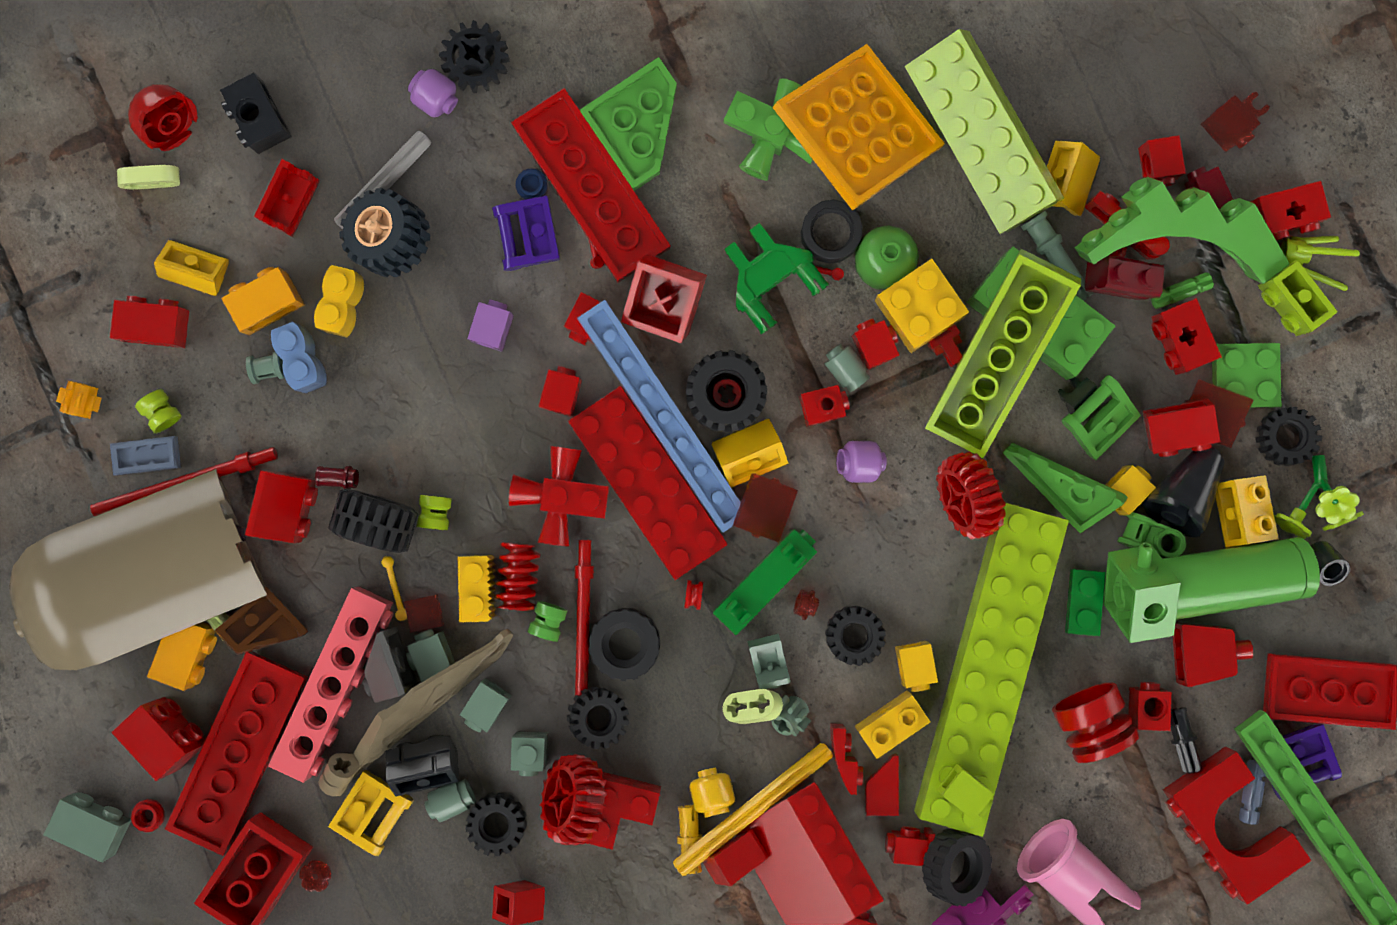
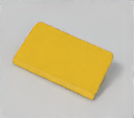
(191, 267)

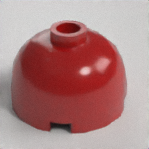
(161, 116)

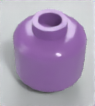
(433, 92)
(861, 461)

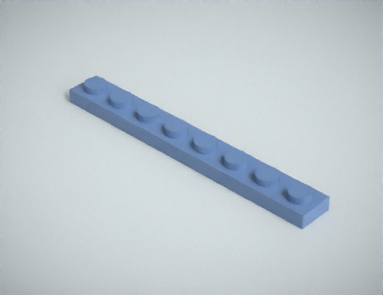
(661, 414)

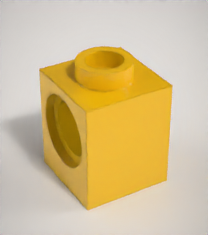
(1133, 483)
(916, 666)

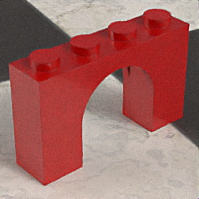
(1247, 870)

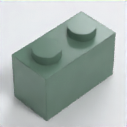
(87, 826)

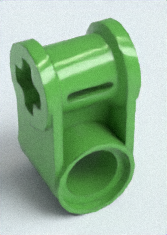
(1144, 529)

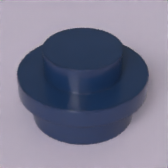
(531, 184)

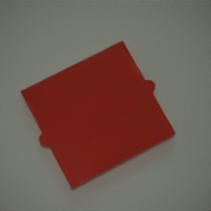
(1229, 406)
(765, 507)

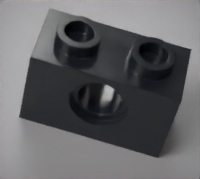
(268, 127)

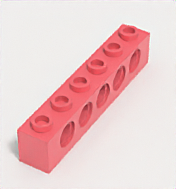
(289, 755)

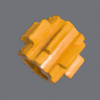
(78, 399)

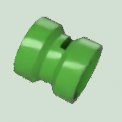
(547, 621)

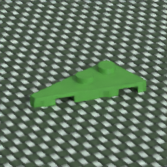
(1071, 493)

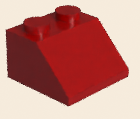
(281, 507)

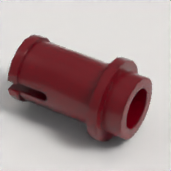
(337, 477)

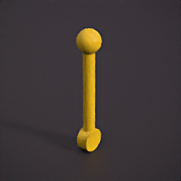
(388, 562)

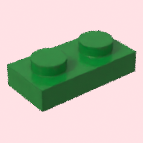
(1085, 602)

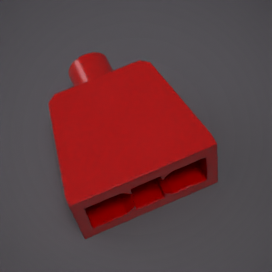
(1207, 653)

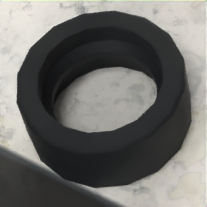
(836, 207)

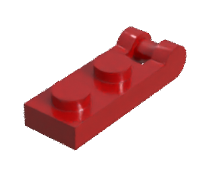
(1105, 205)

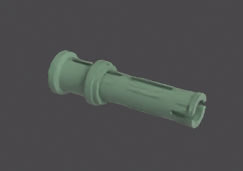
(1050, 245)

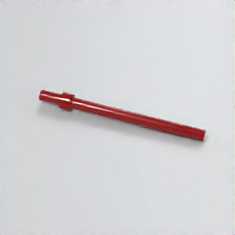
(243, 463)
(584, 573)

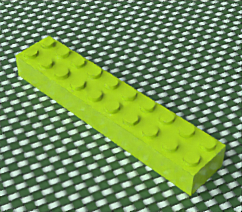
(992, 660)

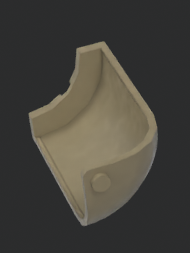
(133, 575)

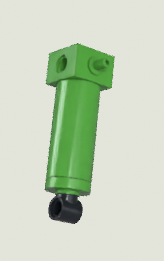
(1153, 592)

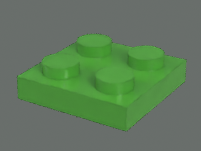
(1250, 371)

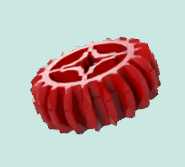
(971, 495)
(573, 799)

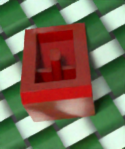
(735, 859)

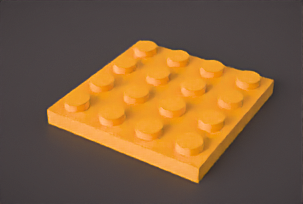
(858, 126)

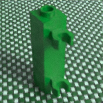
(765, 580)

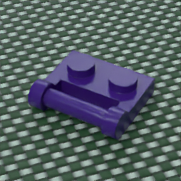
(536, 230)
(1311, 746)

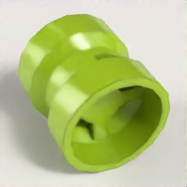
(158, 411)
(430, 519)

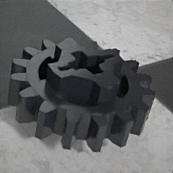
(479, 47)

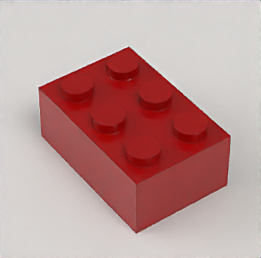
(253, 873)

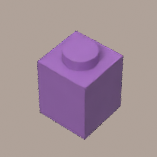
(491, 325)

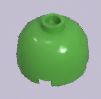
(885, 256)

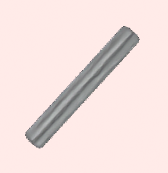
(392, 169)

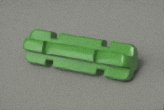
(1183, 290)

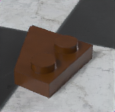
(260, 625)

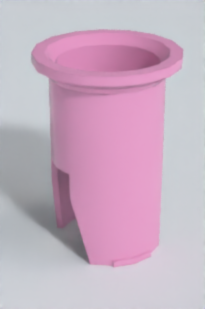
(1071, 871)

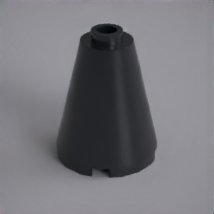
(1188, 493)

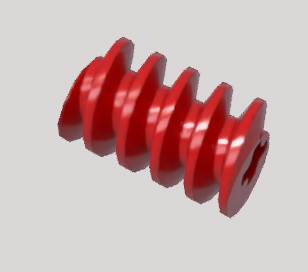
(518, 577)

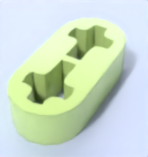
(148, 177)
(752, 713)

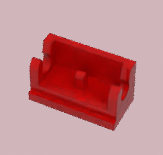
(286, 198)

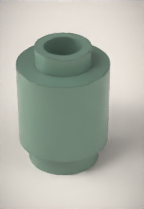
(847, 367)
(449, 800)

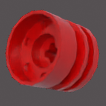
(1095, 722)

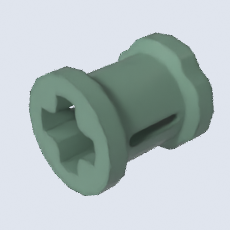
(264, 367)

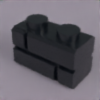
(422, 765)

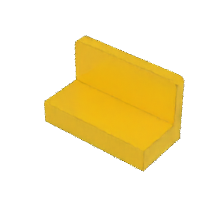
(1073, 170)
(749, 451)

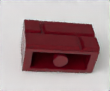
(1125, 278)

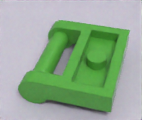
(1107, 424)

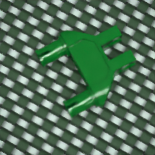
(767, 271)

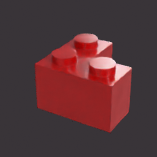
(626, 800)

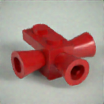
(560, 496)

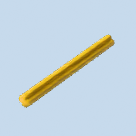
(752, 809)

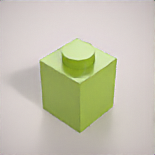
(966, 793)

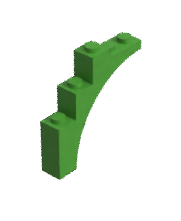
(1154, 214)

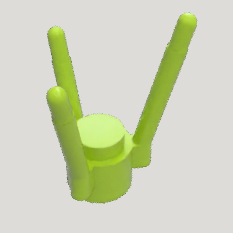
(1301, 249)

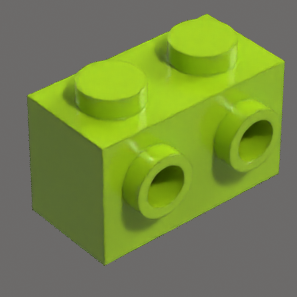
(1297, 299)

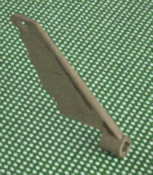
(401, 718)

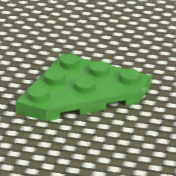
(635, 121)

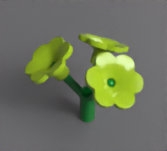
(1334, 505)

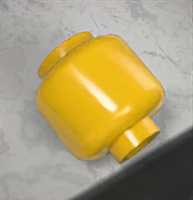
(712, 792)

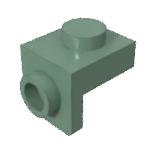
(769, 662)

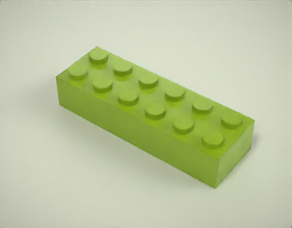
(984, 131)
(1003, 352)

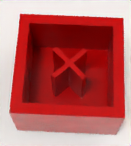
(663, 298)
(160, 737)

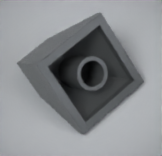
(387, 667)

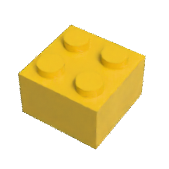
(921, 306)

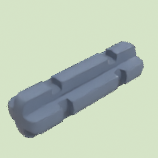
(1252, 795)

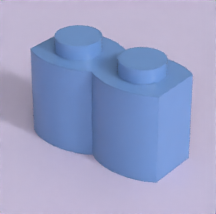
(297, 350)

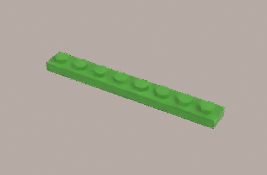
(1317, 819)

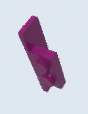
(986, 910)

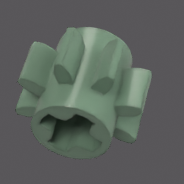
(792, 716)

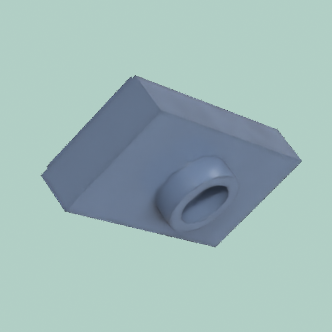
(145, 455)

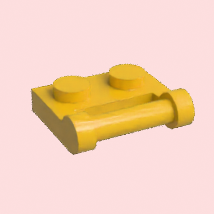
(361, 807)

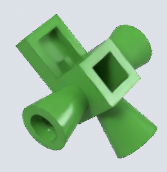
(766, 129)

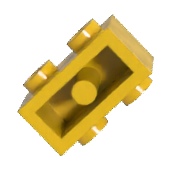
(1248, 515)

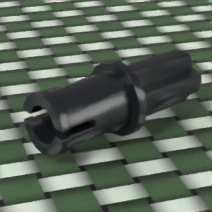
(1184, 741)

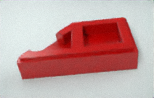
(883, 789)

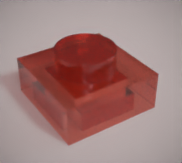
(424, 613)

